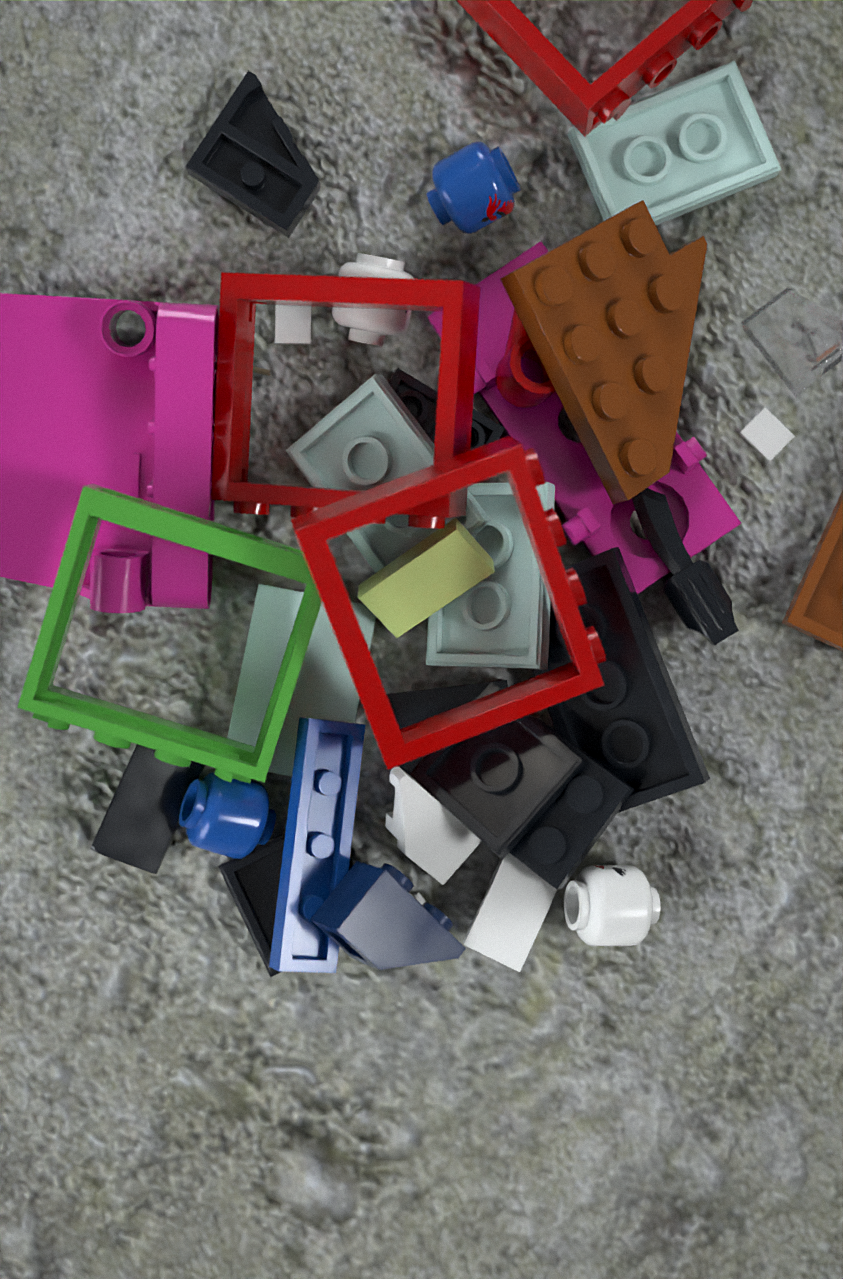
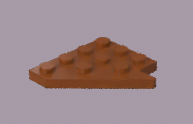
(616, 340)

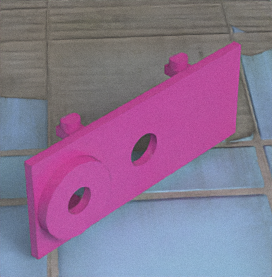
(693, 499)

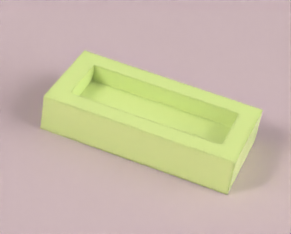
(426, 578)

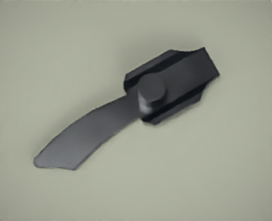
(694, 586)

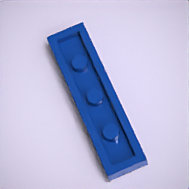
(316, 841)

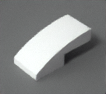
(510, 913)

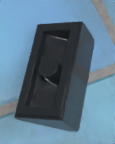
(144, 810)

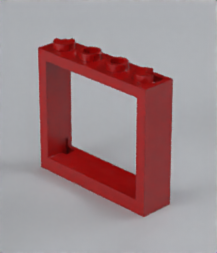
(611, 93)
(234, 379)
(562, 585)

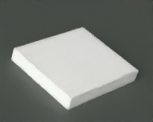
(293, 325)
(766, 434)

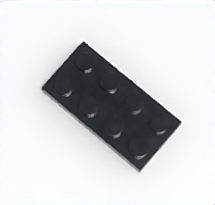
(635, 717)

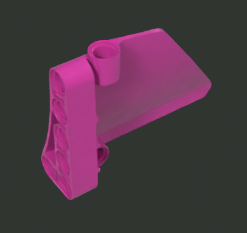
(111, 416)

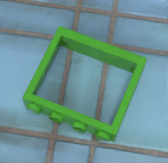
(120, 725)

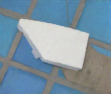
(427, 829)

